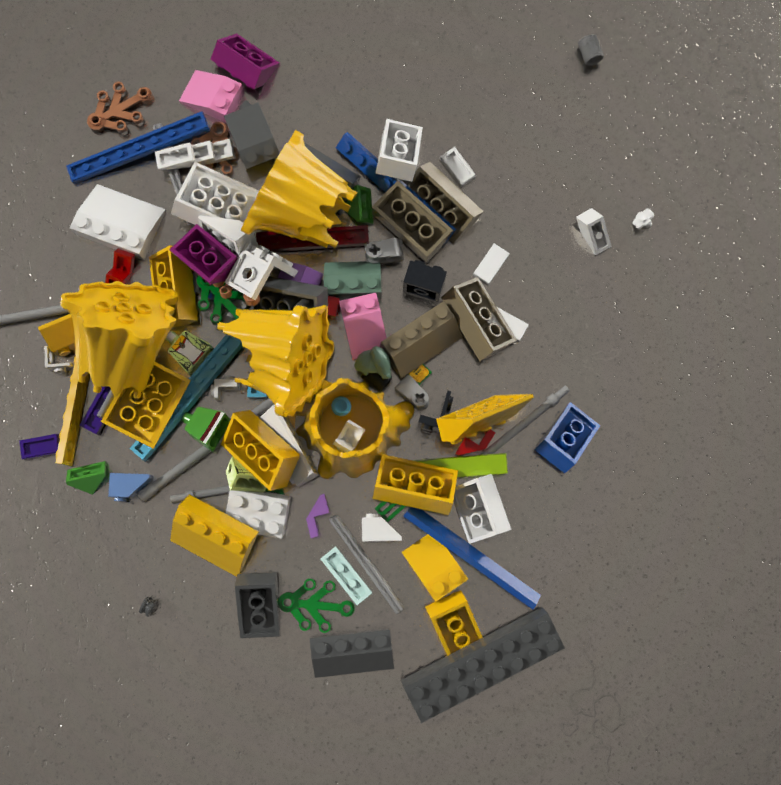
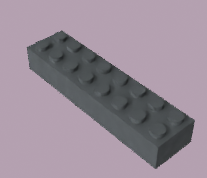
(482, 664)

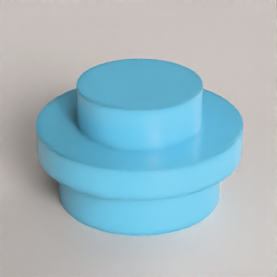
(341, 406)

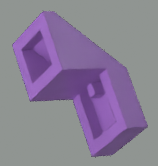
(305, 275)
(319, 509)

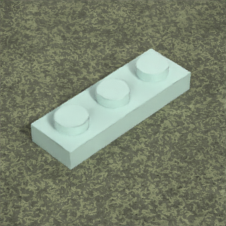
(346, 575)

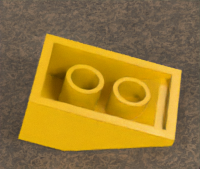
(434, 566)
(454, 622)

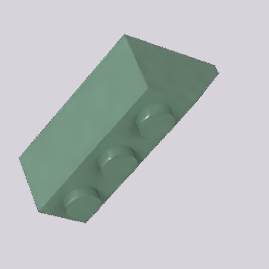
(352, 279)

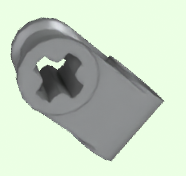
(386, 250)
(410, 391)

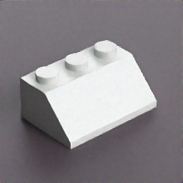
(480, 509)

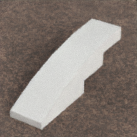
(202, 153)

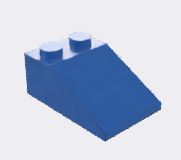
(567, 438)

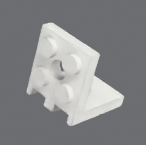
(261, 265)

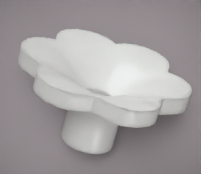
(643, 219)

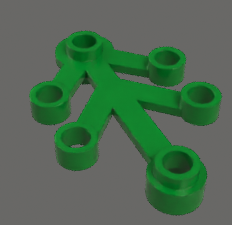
(218, 300)
(313, 605)

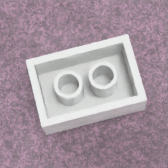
(399, 150)
(260, 510)

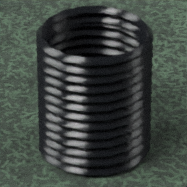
(376, 381)

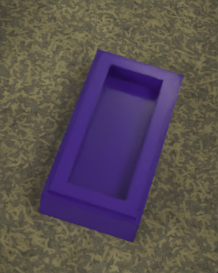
(39, 446)

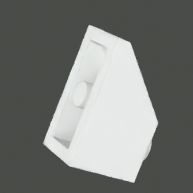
(594, 230)
(377, 530)

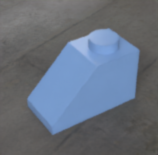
(127, 485)

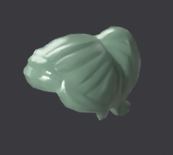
(374, 362)

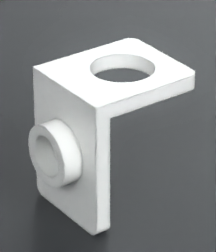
(57, 368)

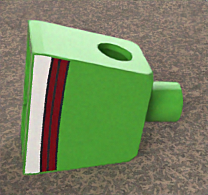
(206, 426)

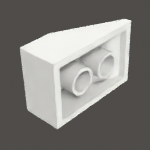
(227, 232)

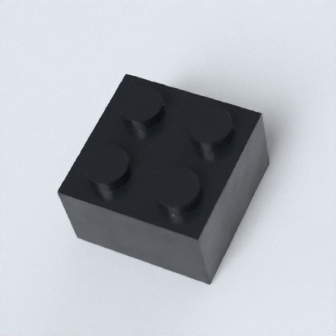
(424, 280)

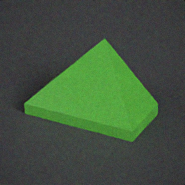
(361, 205)
(86, 477)

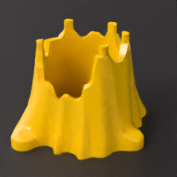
(299, 197)
(119, 332)
(287, 353)
(381, 423)

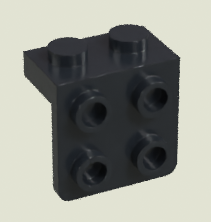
(429, 424)

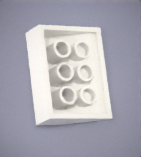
(212, 195)
(118, 221)

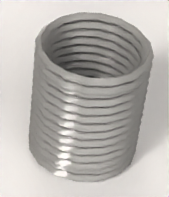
(590, 49)

